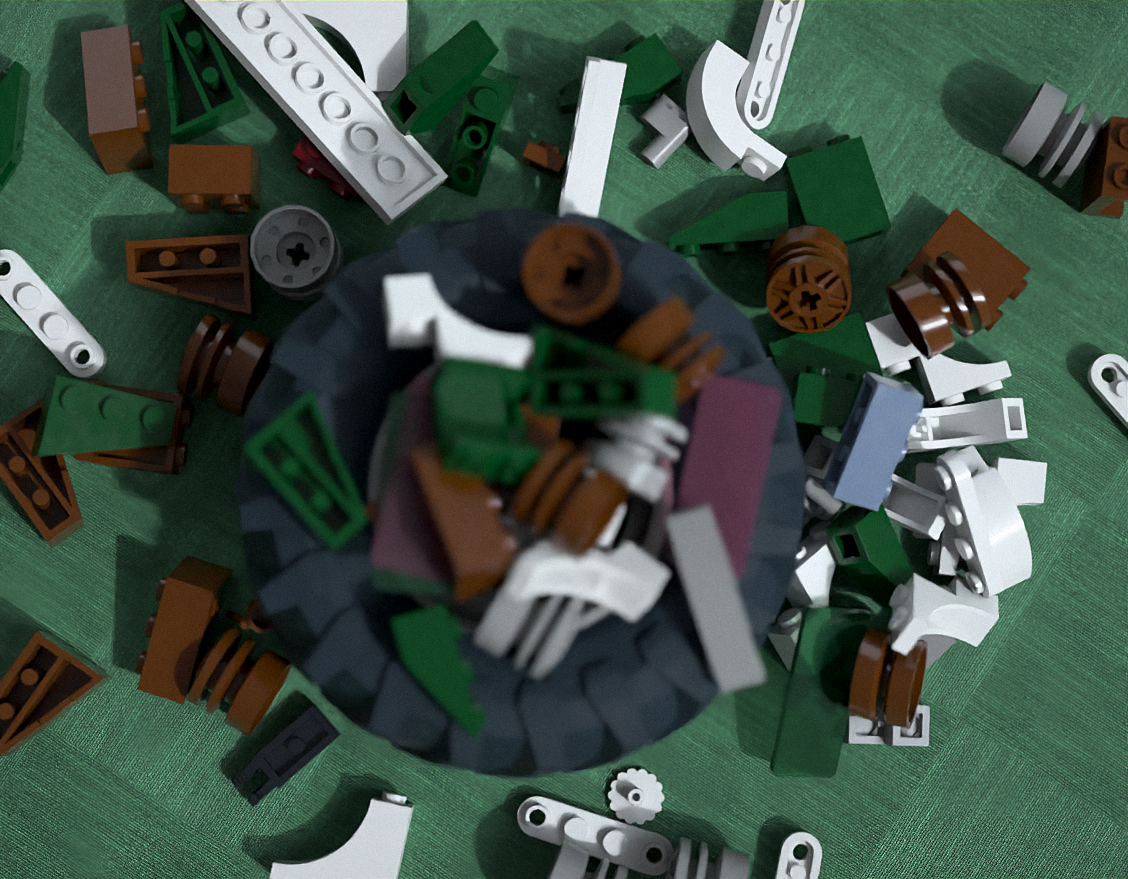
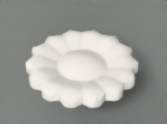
(636, 796)

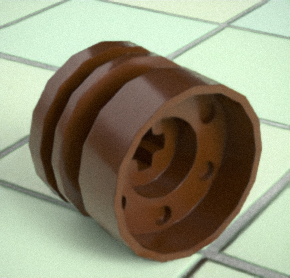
(577, 250)
(808, 279)
(946, 300)
(664, 342)
(217, 362)
(563, 496)
(239, 681)

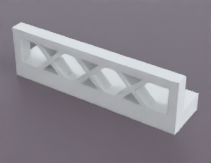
(591, 136)

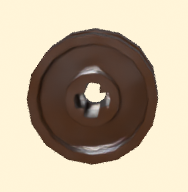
(887, 679)

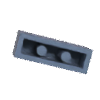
(873, 441)

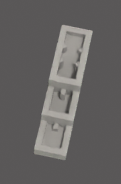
(715, 597)

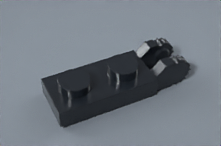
(289, 752)

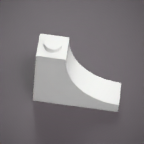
(374, 33)
(370, 853)

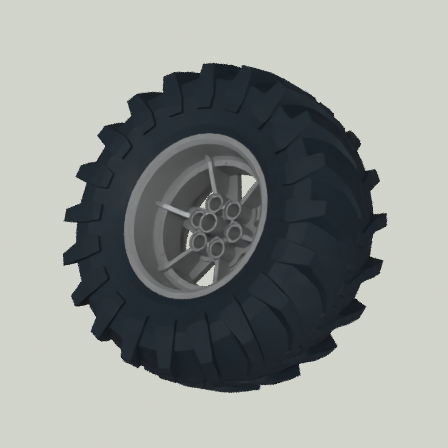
(618, 677)

